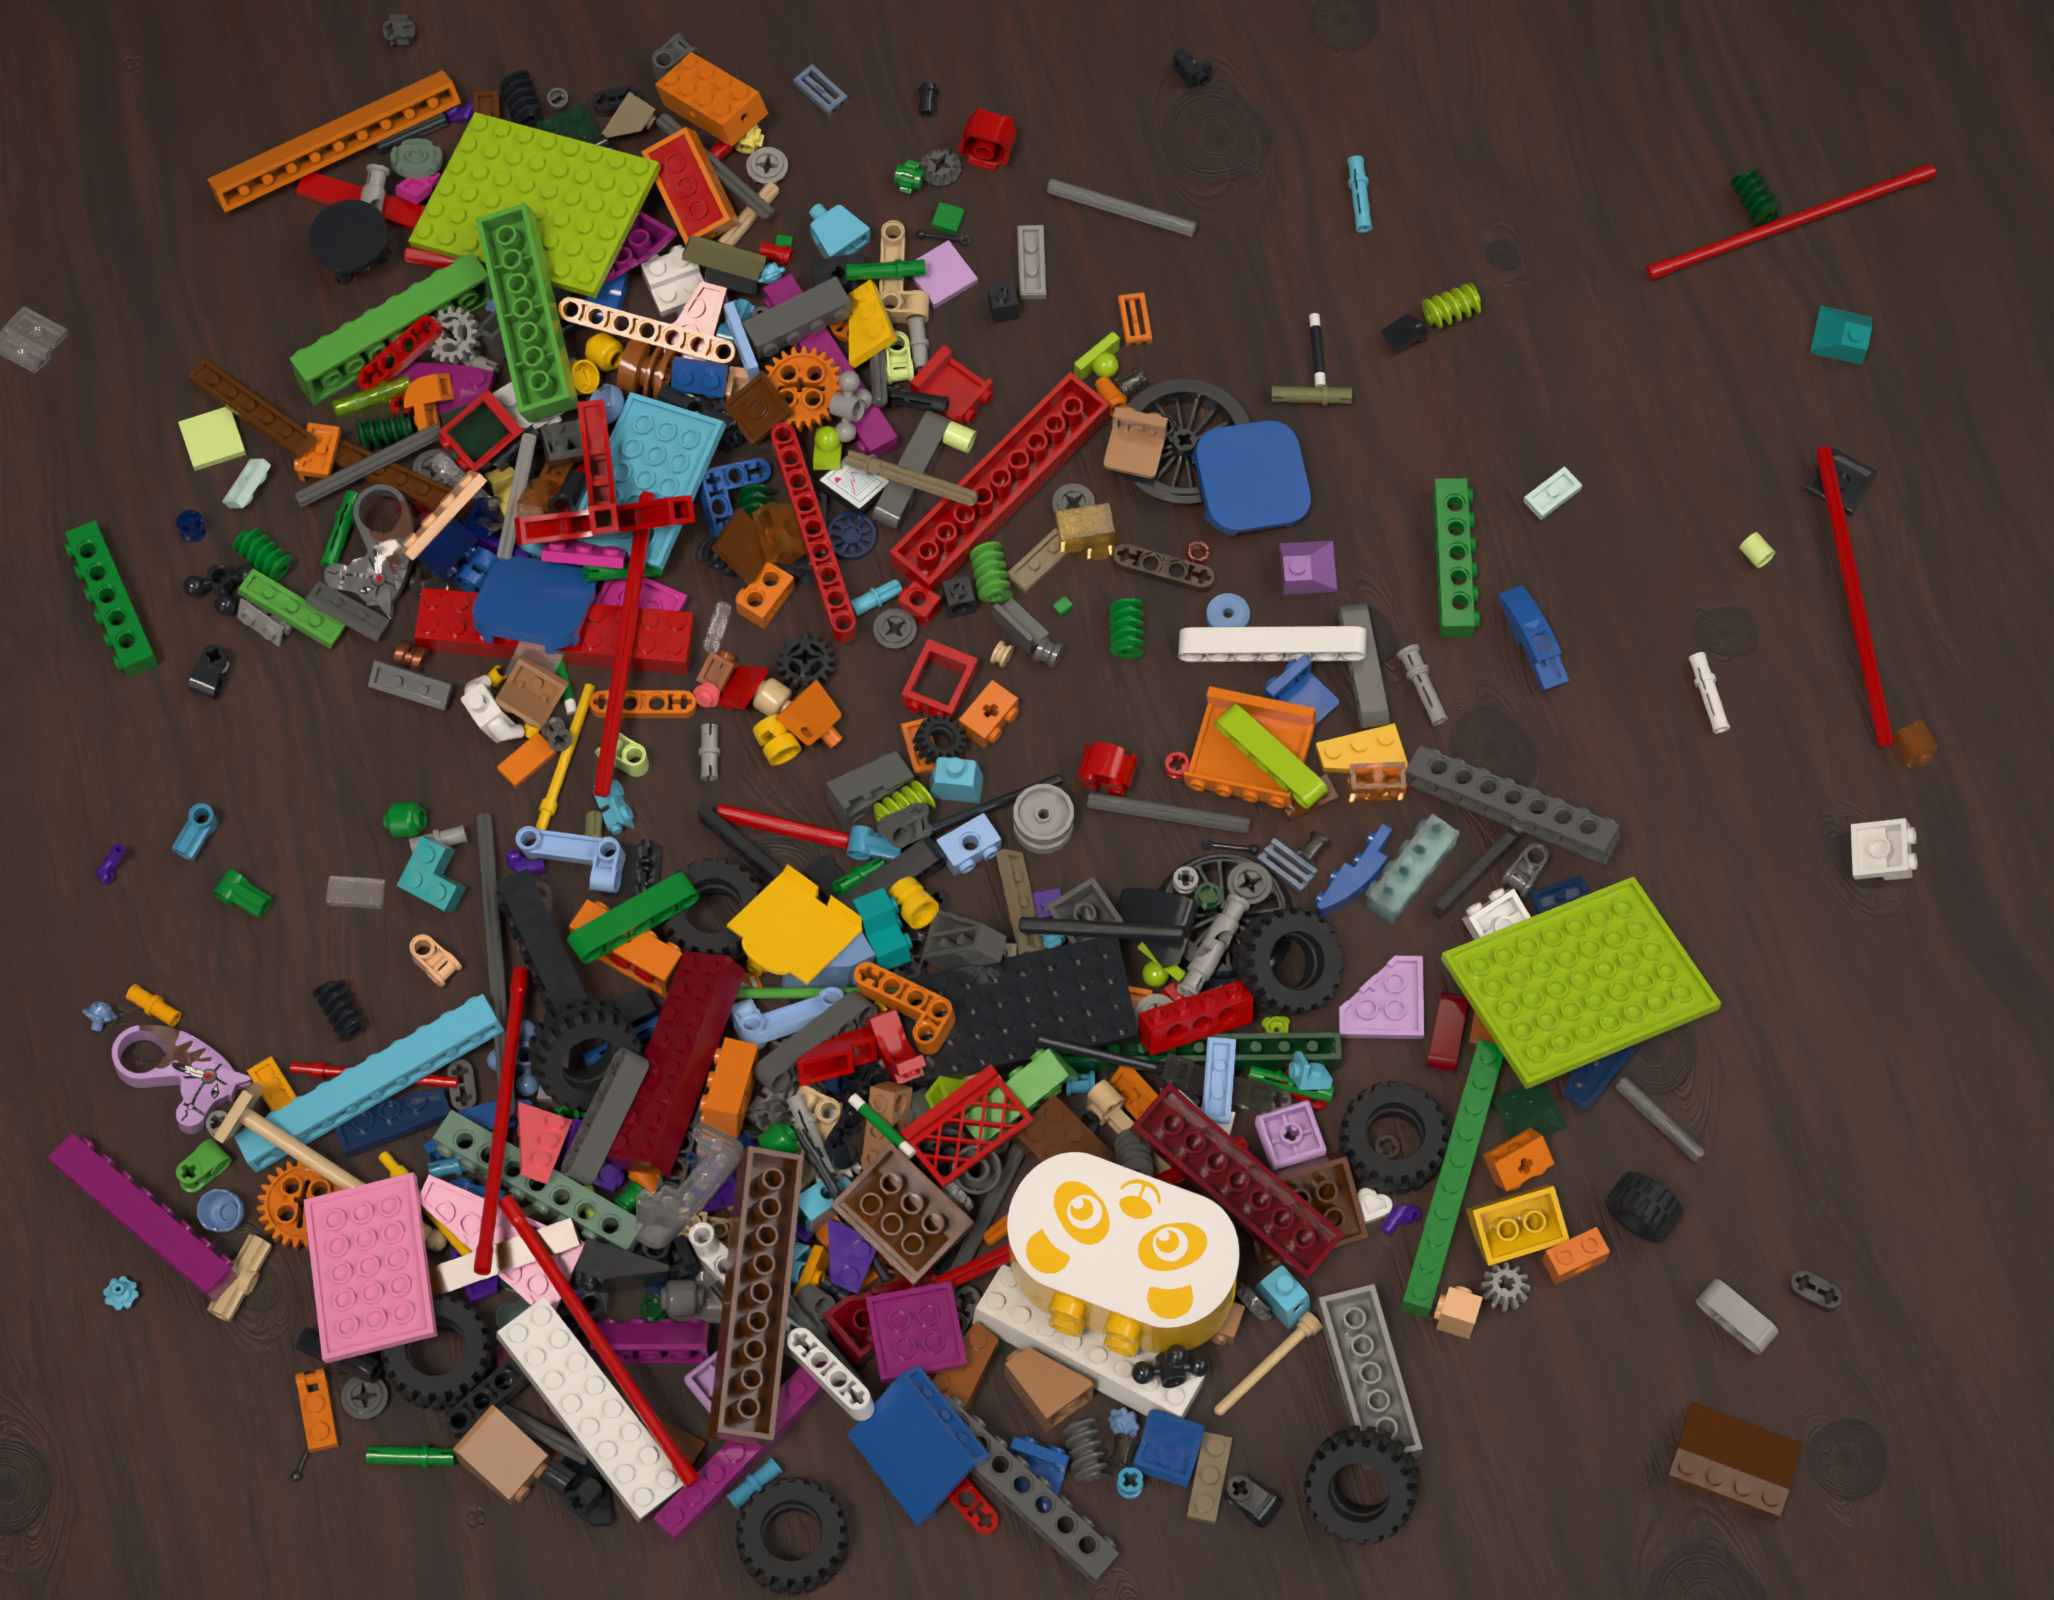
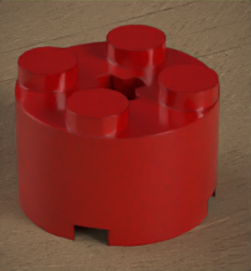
(987, 139)
(1106, 768)

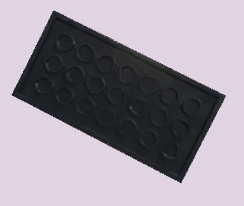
(1000, 1007)

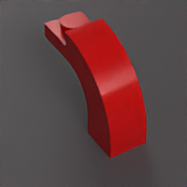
(894, 1047)

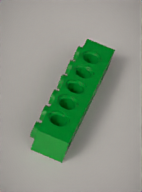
(89, 540)
(1451, 620)

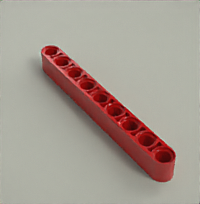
(815, 543)

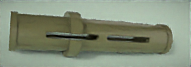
(1322, 394)

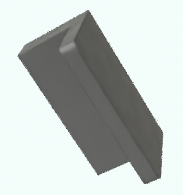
(1019, 624)

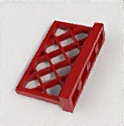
(949, 1109)

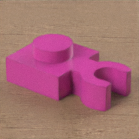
(417, 189)

